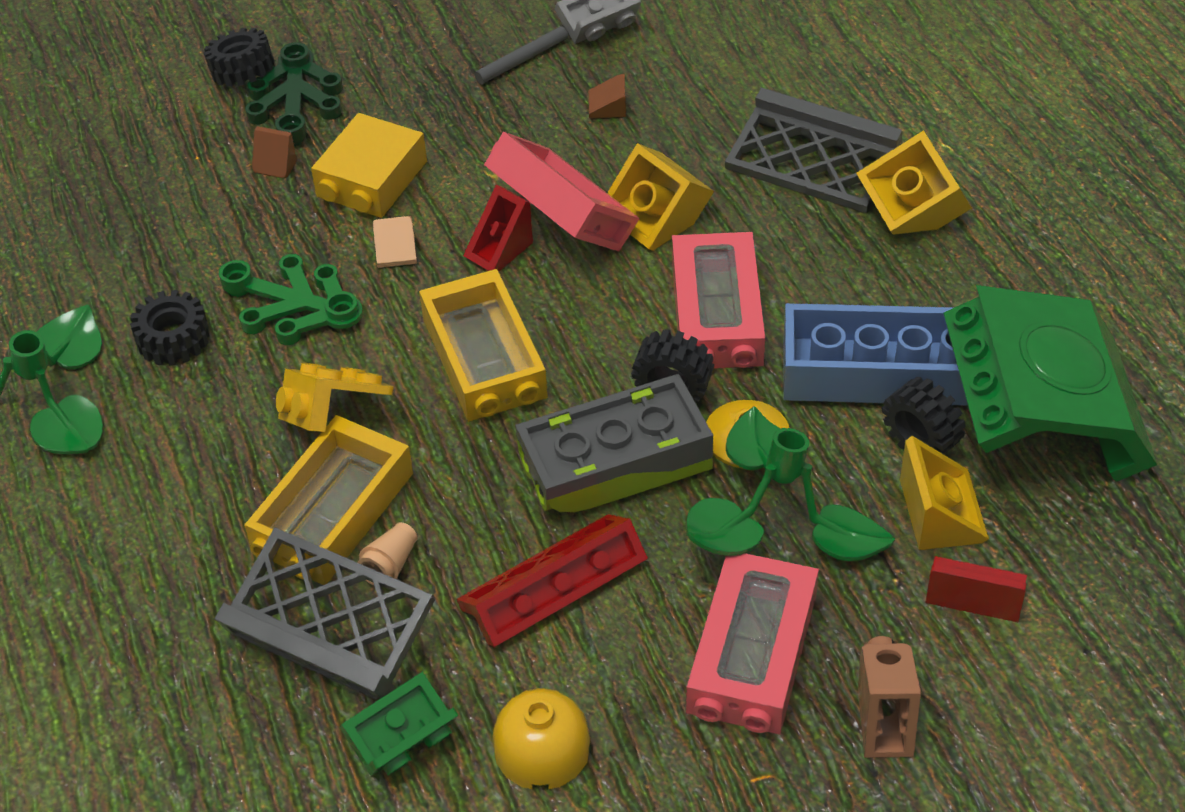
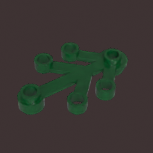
(294, 61)

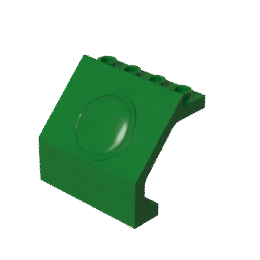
(1046, 367)

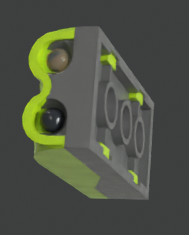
(615, 446)

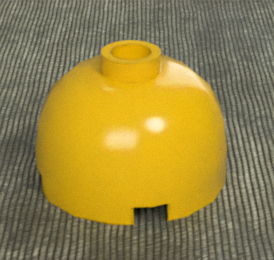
(541, 739)

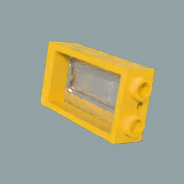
(483, 345)
(332, 493)

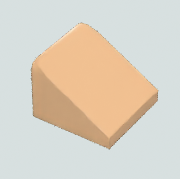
(394, 241)

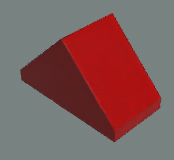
(501, 231)

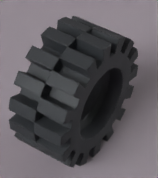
(239, 57)
(173, 343)
(675, 352)
(925, 414)

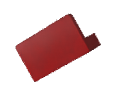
(976, 589)

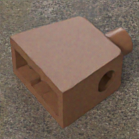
(888, 673)

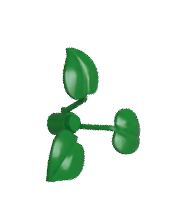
(72, 342)
(758, 443)

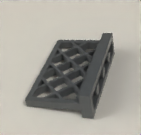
(825, 129)
(318, 653)

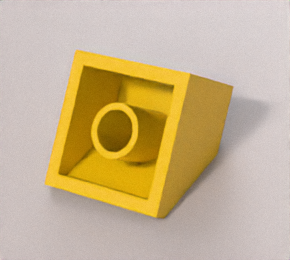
(913, 188)
(659, 194)

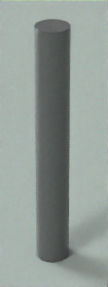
(521, 55)

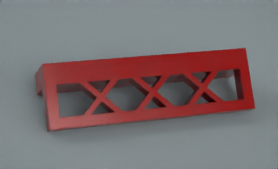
(553, 578)

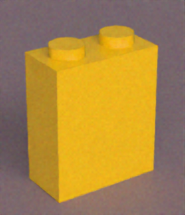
(369, 165)

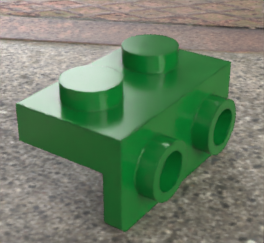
(397, 725)

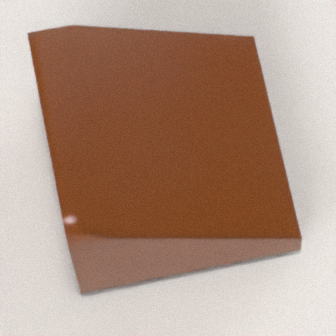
(608, 99)
(273, 152)

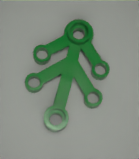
(338, 310)

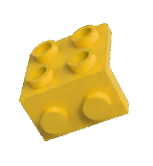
(307, 392)

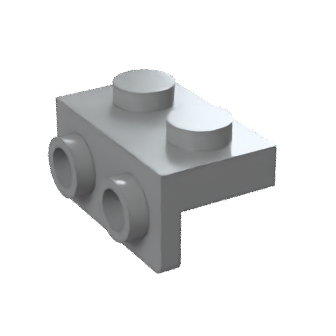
(594, 17)

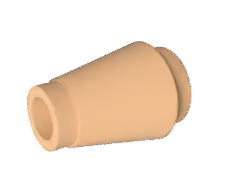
(389, 551)

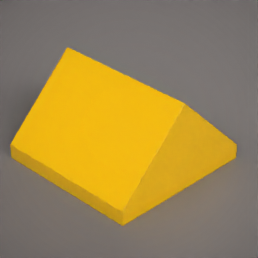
(939, 499)

